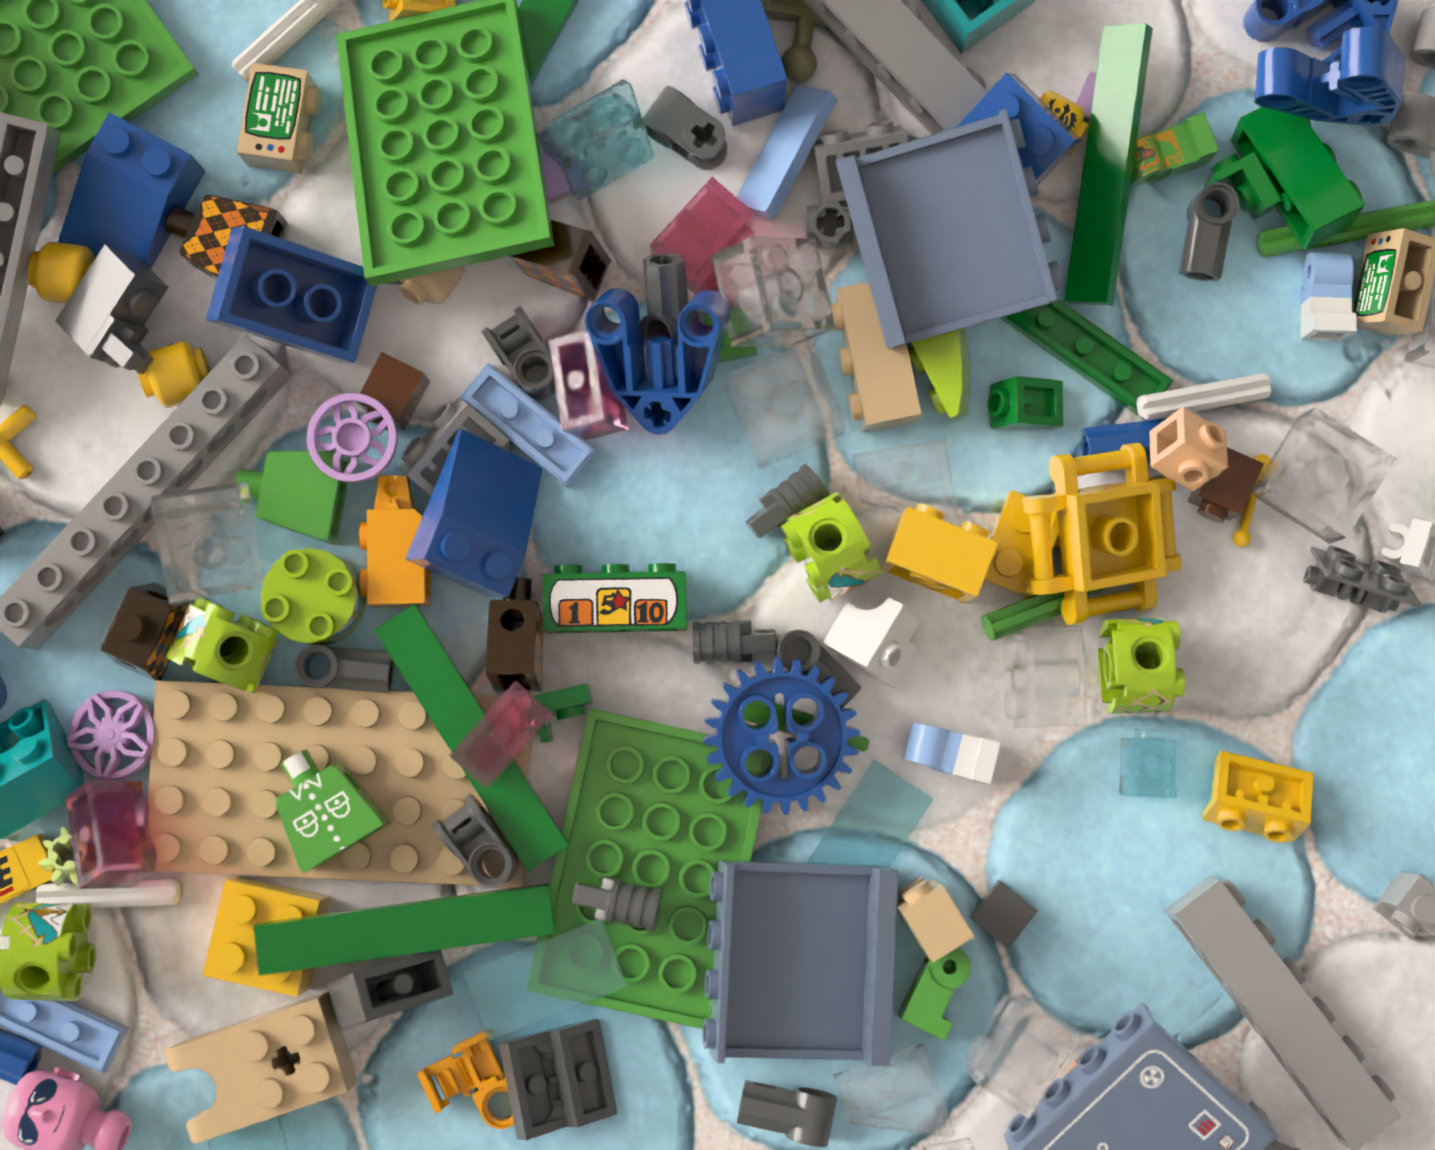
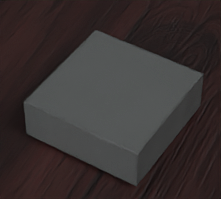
(1003, 913)

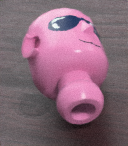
(61, 1114)

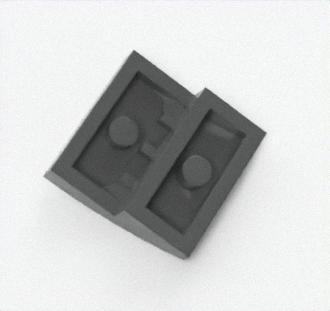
(557, 1079)

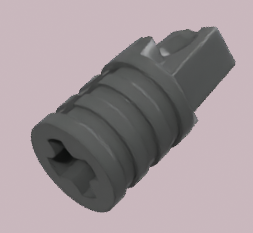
(789, 498)
(730, 641)
(621, 902)

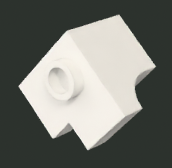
(875, 639)

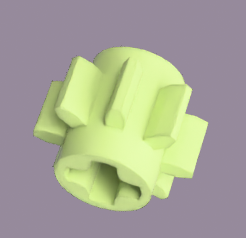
(56, 853)

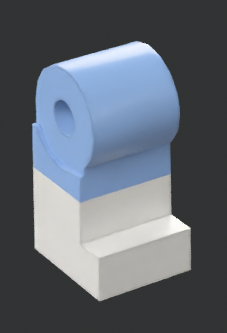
(1327, 297)
(952, 752)

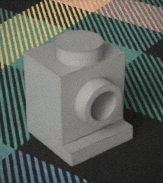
(1409, 904)

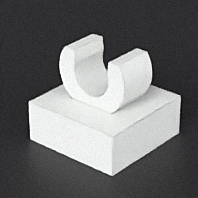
(1418, 548)

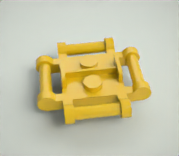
(1105, 534)

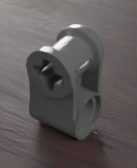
(679, 126)
(520, 348)
(476, 840)

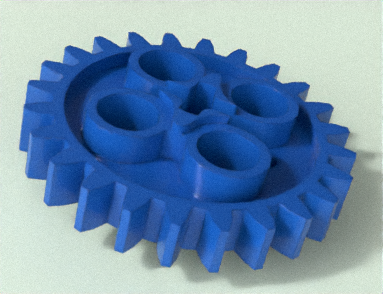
(738, 739)

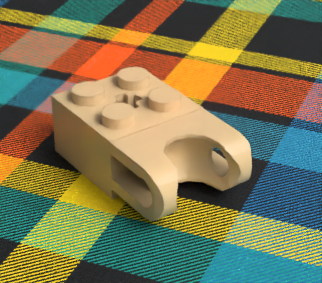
(252, 1070)

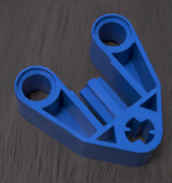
(1325, 31)
(1357, 91)
(623, 359)

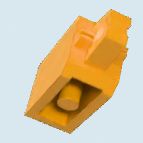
(387, 538)

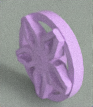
(352, 437)
(112, 735)

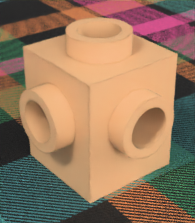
(1188, 449)

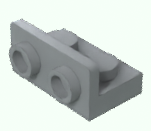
(838, 145)
(426, 456)

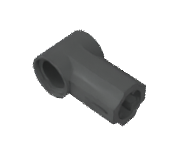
(830, 225)
(1208, 236)
(664, 295)
(821, 658)
(349, 669)
(799, 1113)

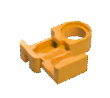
(466, 1073)

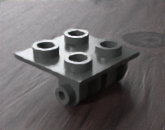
(1374, 585)

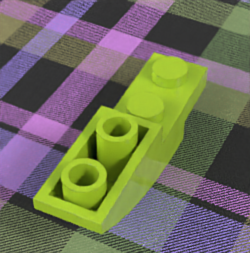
(948, 368)

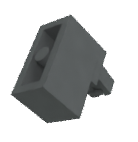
(111, 308)
(389, 988)

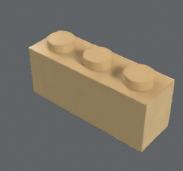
(880, 376)

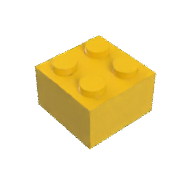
(939, 553)
(232, 943)

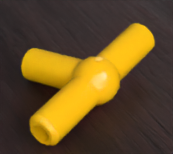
(8, 430)

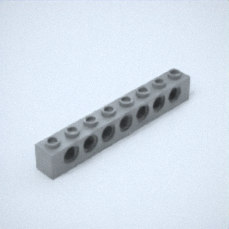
(123, 508)

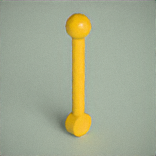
(1242, 536)

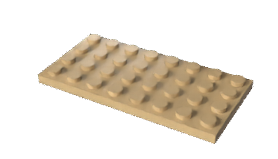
(222, 770)

